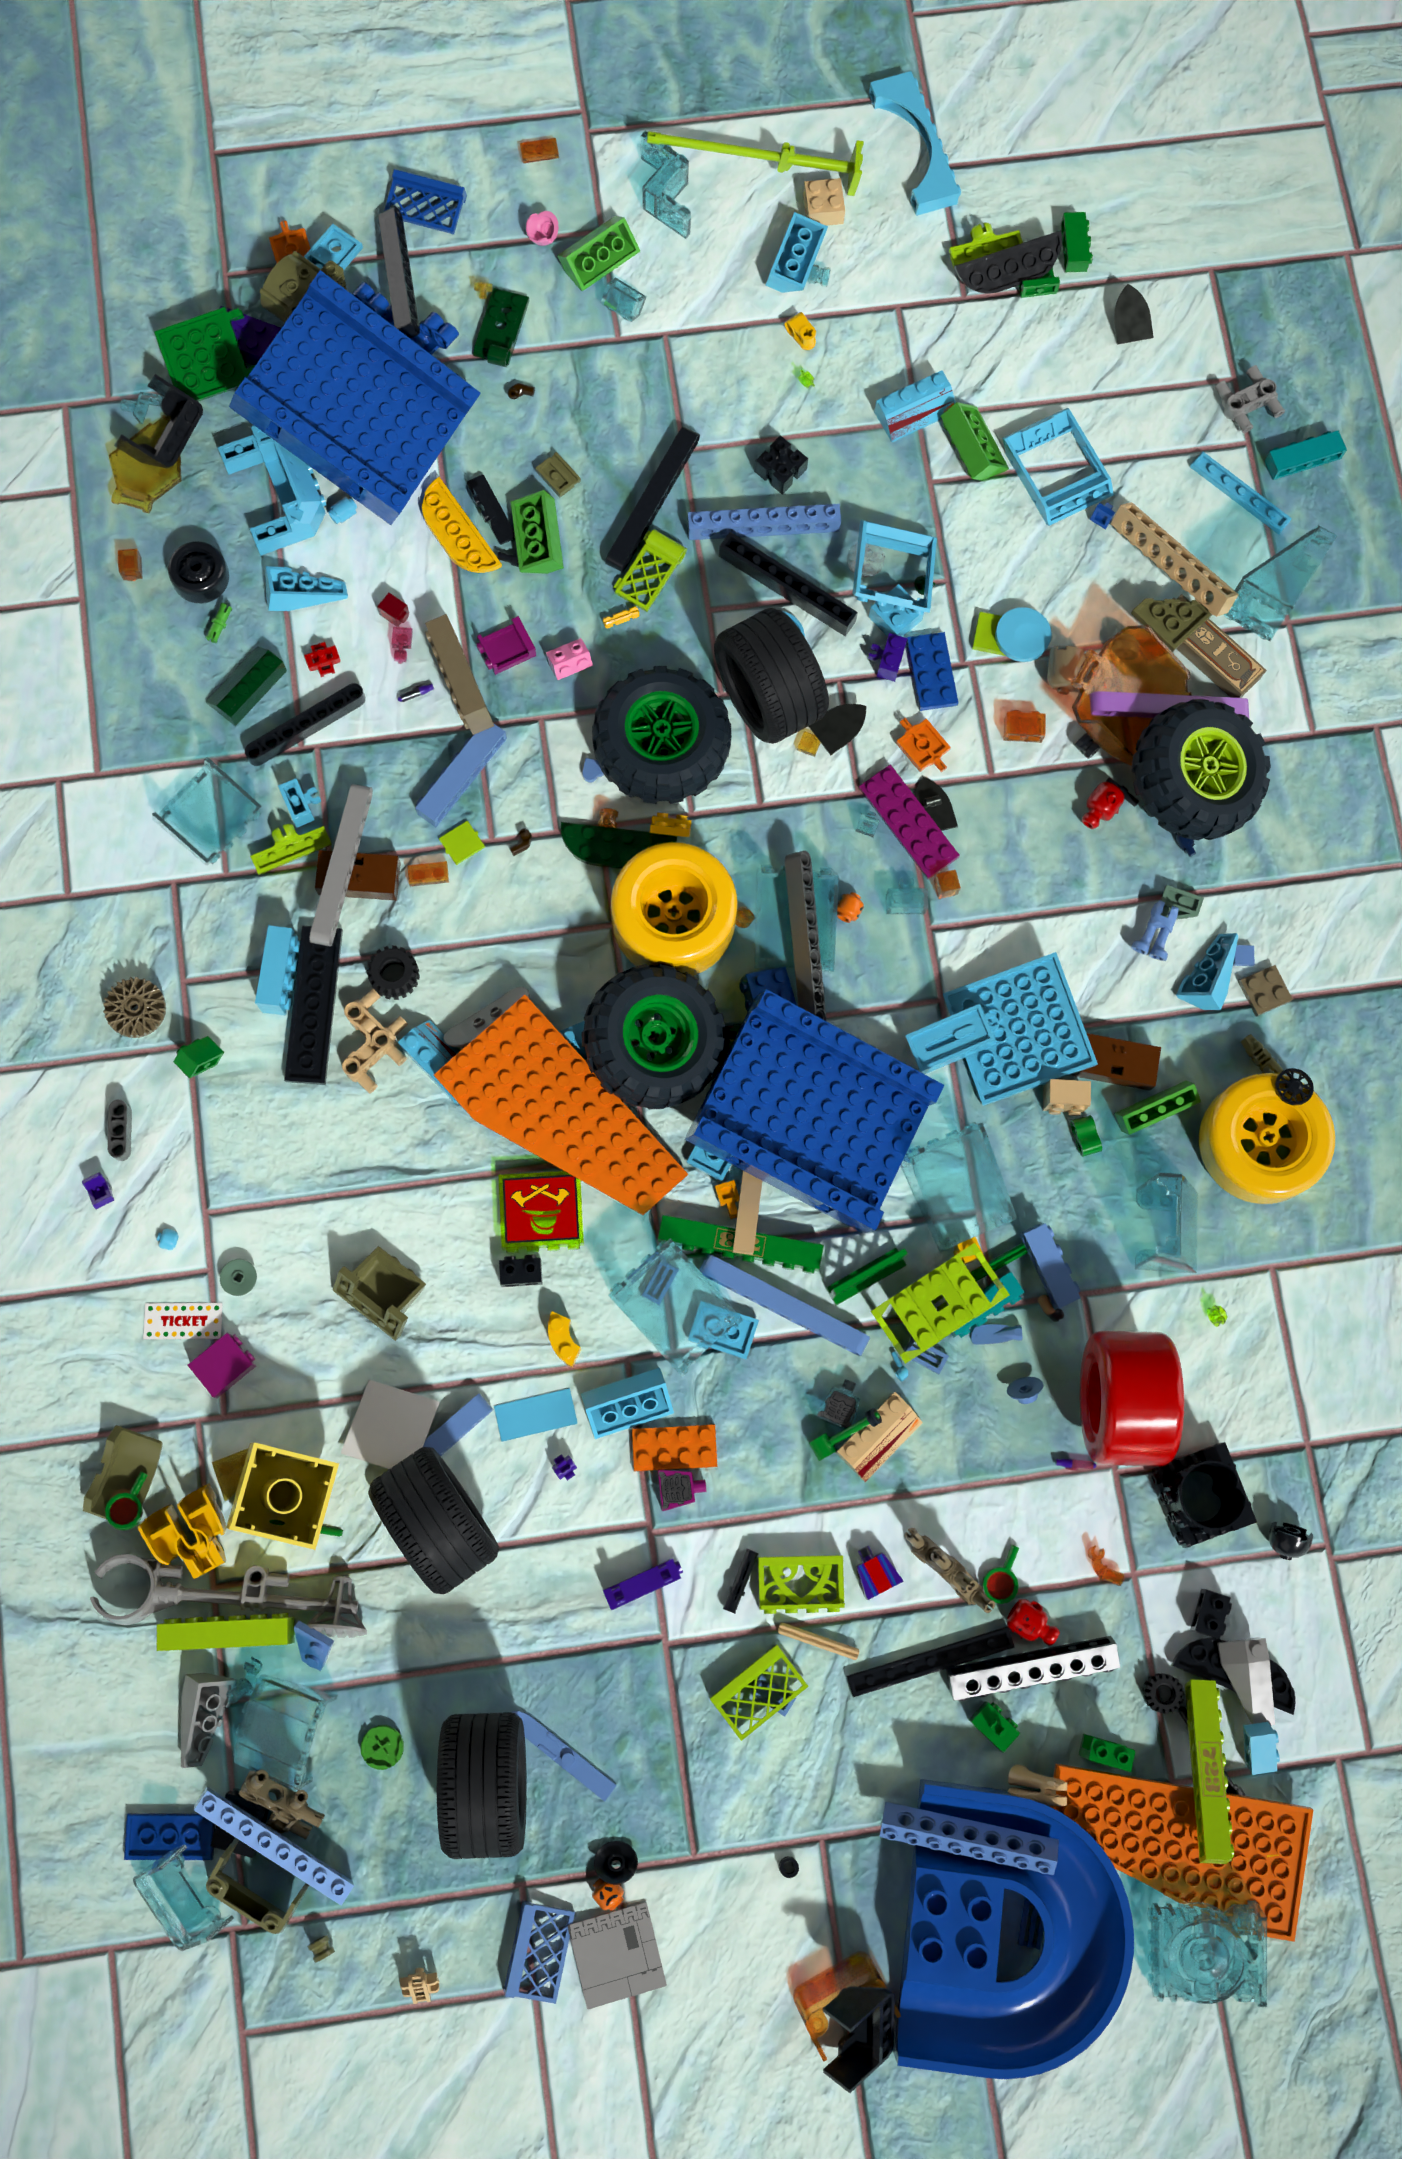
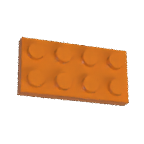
(674, 1447)

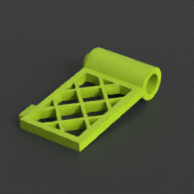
(662, 548)

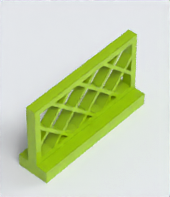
(747, 1676)

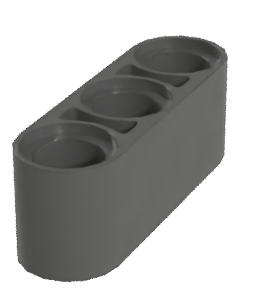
(116, 1121)

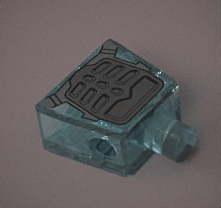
(840, 1406)

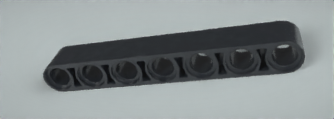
(295, 724)

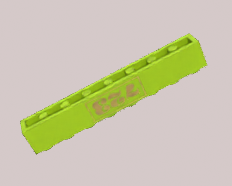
(1208, 1772)

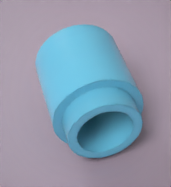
(342, 510)

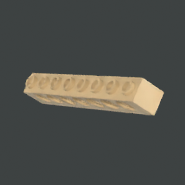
(1174, 559)

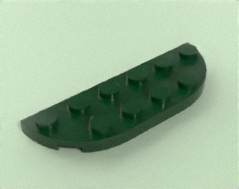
(608, 845)

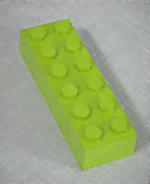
(223, 1633)

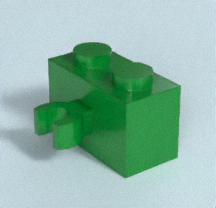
(198, 1056)
(994, 1726)

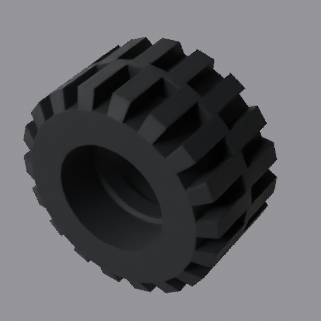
(389, 957)

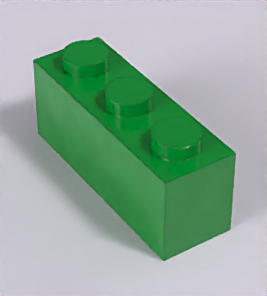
(1076, 242)

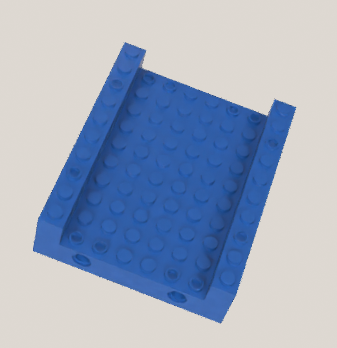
(354, 398)
(813, 1111)

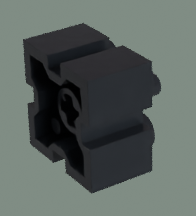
(781, 465)

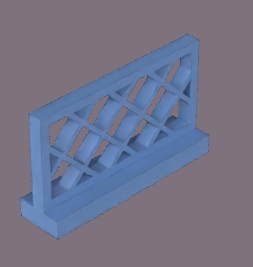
(519, 1952)

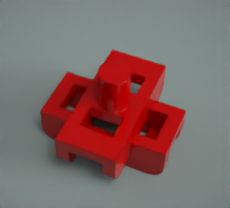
(322, 658)

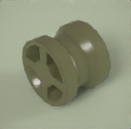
(321, 1948)

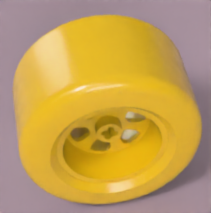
(677, 869)

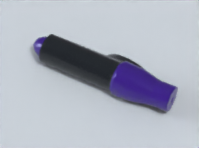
(416, 691)

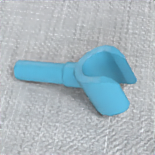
(902, 1373)

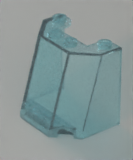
(208, 813)

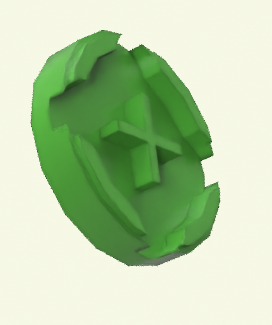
(382, 1747)

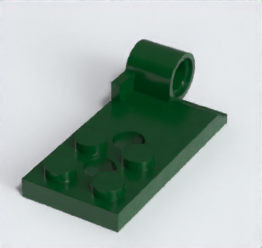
(495, 343)

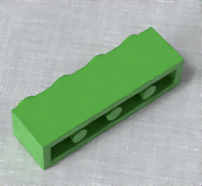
(1157, 1107)

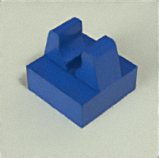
(1103, 515)

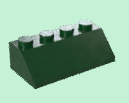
(247, 685)

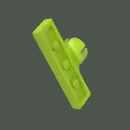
(983, 243)
(290, 847)

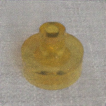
(483, 288)

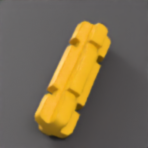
(621, 617)

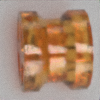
(608, 817)

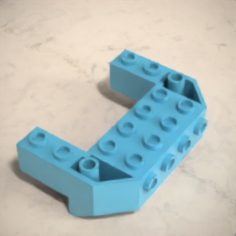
(292, 484)

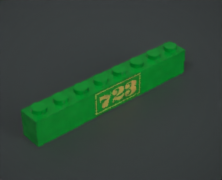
(720, 1239)

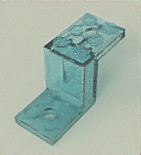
(666, 185)

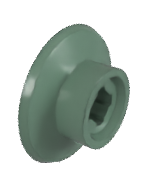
(231, 1271)

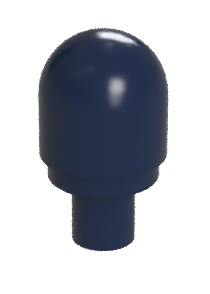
(1186, 844)

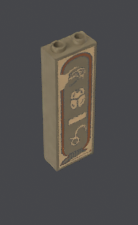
(1221, 659)

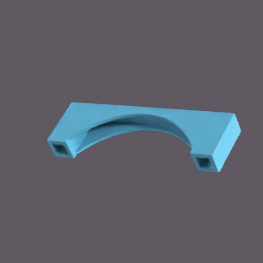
(902, 97)

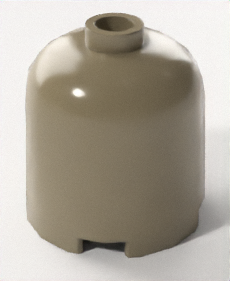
(1064, 666)

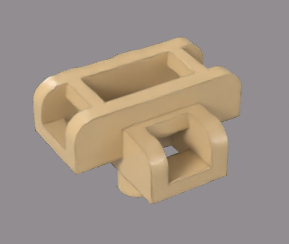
(417, 1983)

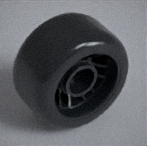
(198, 572)

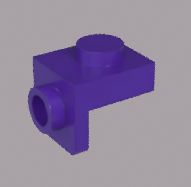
(98, 1190)

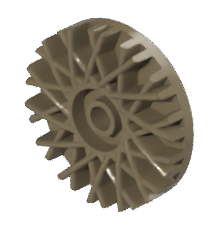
(128, 995)

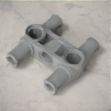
(1249, 399)

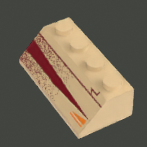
(874, 1445)

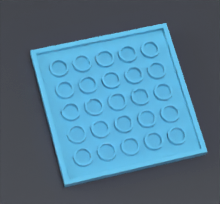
(1037, 1030)

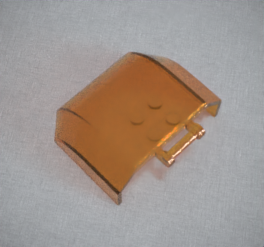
(1127, 663)

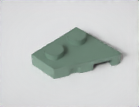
(1188, 903)

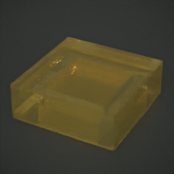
(809, 744)

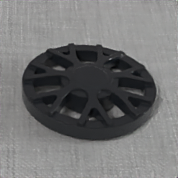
(1294, 1086)

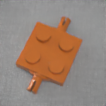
(288, 242)
(923, 745)

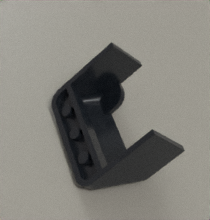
(184, 416)
(870, 2020)

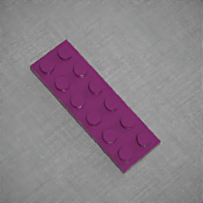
(909, 821)

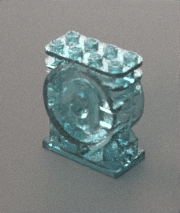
(1217, 1975)

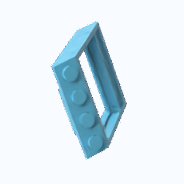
(1074, 496)
(902, 541)

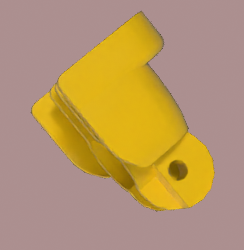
(169, 1541)

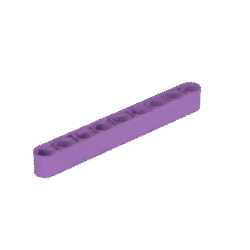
(1150, 705)

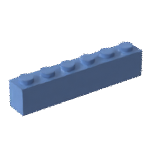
(459, 774)

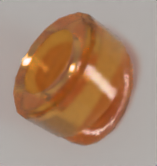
(745, 917)

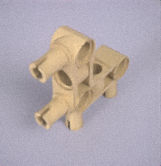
(370, 1051)

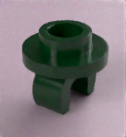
(920, 584)

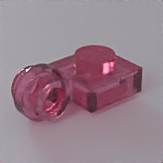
(401, 639)

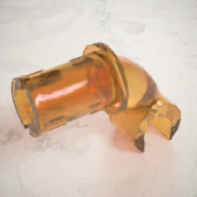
(1101, 1570)

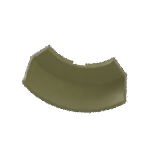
(123, 1459)

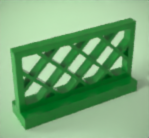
(867, 1276)

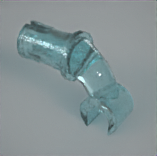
(245, 1684)

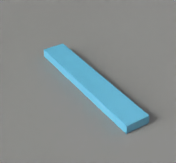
(1240, 492)

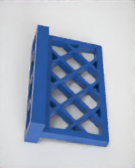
(432, 188)

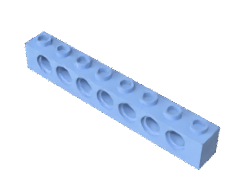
(274, 1845)

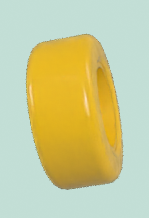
(1238, 1171)

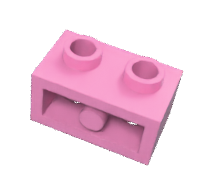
(569, 659)

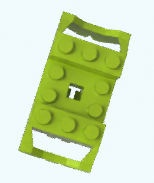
(959, 1290)

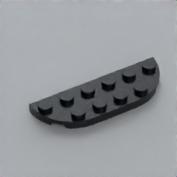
(1011, 265)
(1203, 1660)

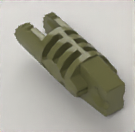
(1260, 1055)

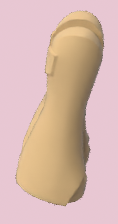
(1022, 1776)

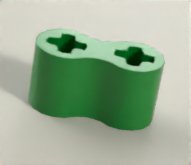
(1086, 1135)

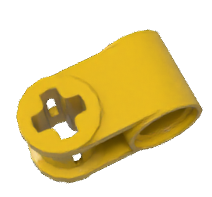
(801, 331)

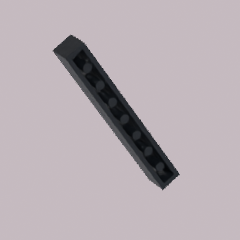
(787, 584)

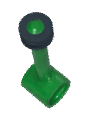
(825, 1446)

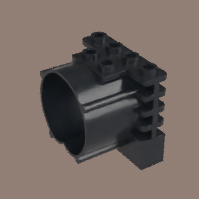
(1235, 1506)

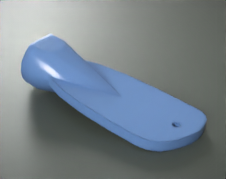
(995, 1334)

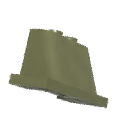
(380, 1290)

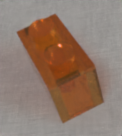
(1024, 726)

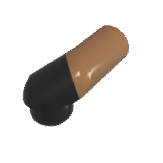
(1054, 1315)

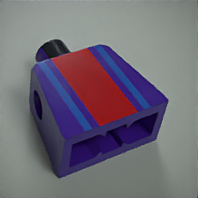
(876, 1573)

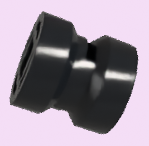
(1087, 745)

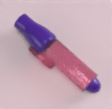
(1071, 1464)

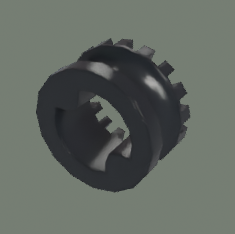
(794, 1864)

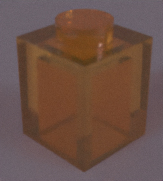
(130, 564)
(947, 884)

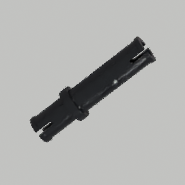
(740, 1581)

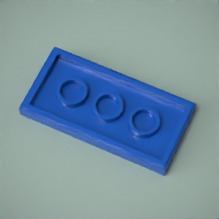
(155, 1834)

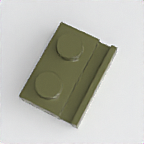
(558, 474)

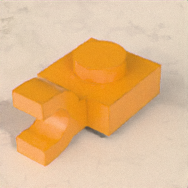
(728, 1195)

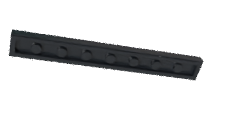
(930, 1661)

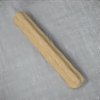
(818, 1641)

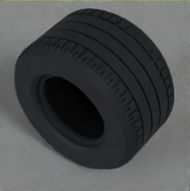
(771, 675)
(433, 1520)
(481, 1785)

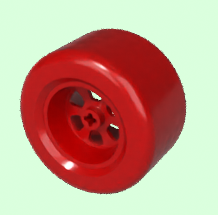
(1131, 1398)

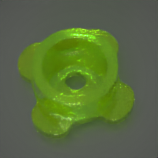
(806, 379)
(1217, 1315)

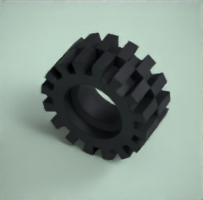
(1150, 1693)

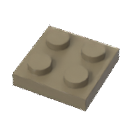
(1265, 990)

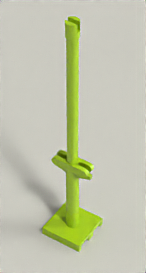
(785, 158)

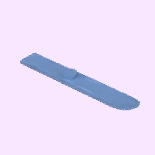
(566, 1757)

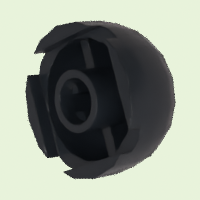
(1289, 1540)

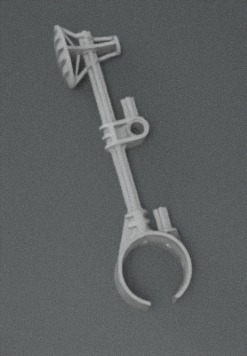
(252, 1596)

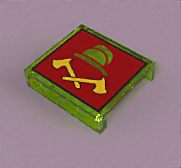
(540, 1211)

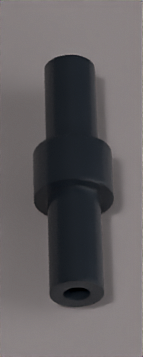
(513, 559)
(1128, 797)

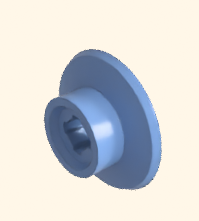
(1025, 1389)

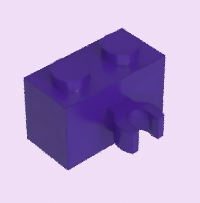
(889, 657)

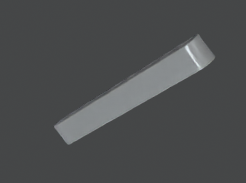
(341, 865)

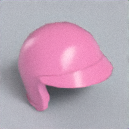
(542, 228)

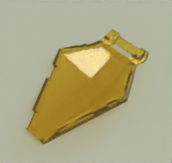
(141, 482)

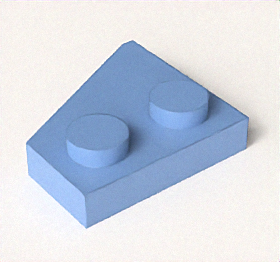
(313, 1645)

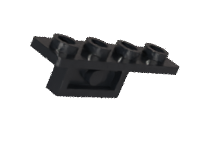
(491, 509)

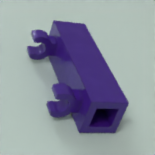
(643, 1583)

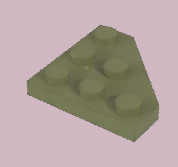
(1171, 619)

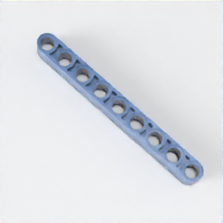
(784, 1305)

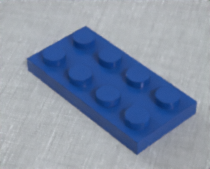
(932, 671)

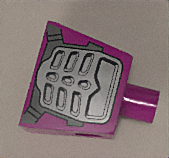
(678, 1488)

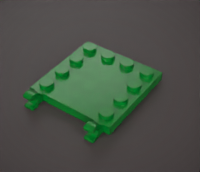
(204, 354)

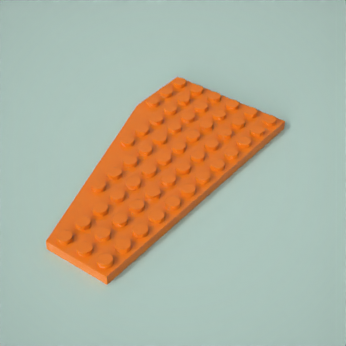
(544, 1098)
(1153, 1837)

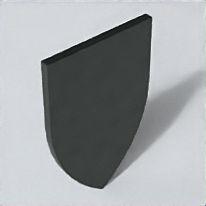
(1132, 317)
(839, 726)
(936, 804)

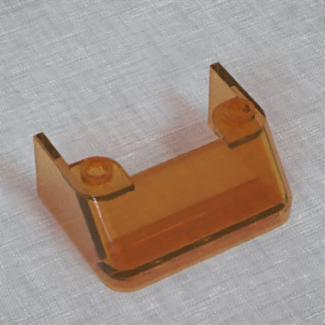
(820, 1990)

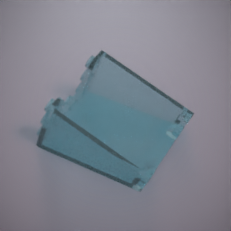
(1277, 584)
(772, 917)
(958, 1186)
(1174, 1194)
(674, 1306)

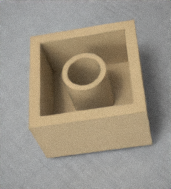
(824, 201)
(1066, 1096)

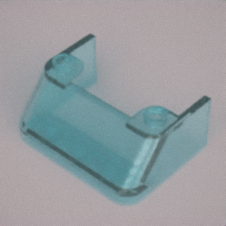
(176, 1903)

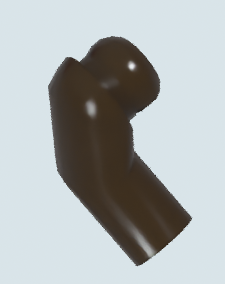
(520, 389)
(524, 842)

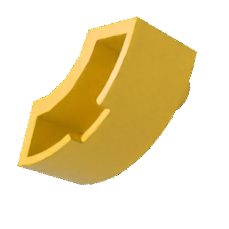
(561, 1340)

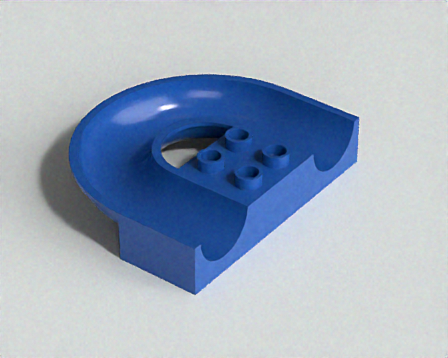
(949, 1994)

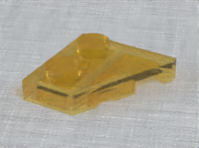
(229, 1471)

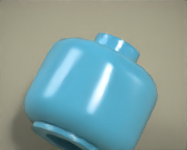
(167, 1239)

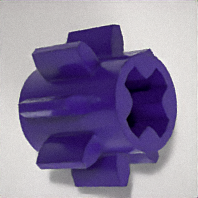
(564, 1467)

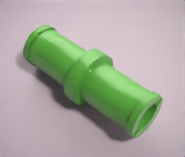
(218, 623)

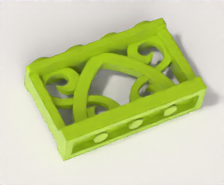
(824, 1565)

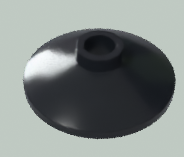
(613, 1853)

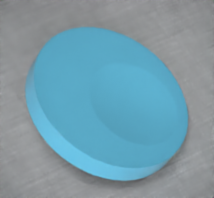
(1023, 634)

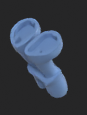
(1157, 921)

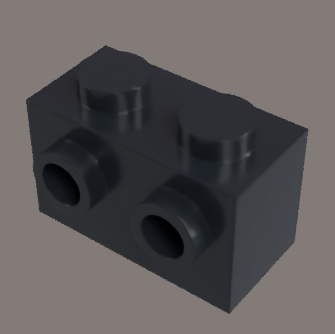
(520, 1275)
(1211, 1609)

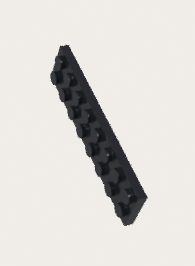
(313, 1010)

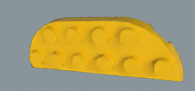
(456, 531)

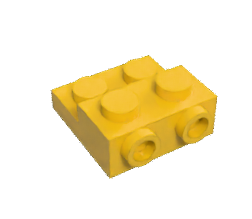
(671, 826)

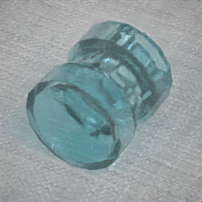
(815, 274)

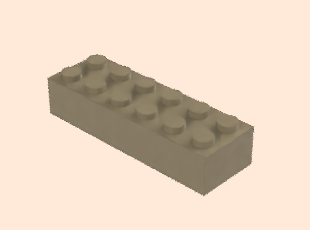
(458, 675)

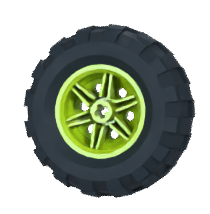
(1222, 759)

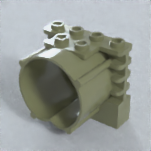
(289, 283)

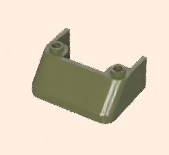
(246, 1901)

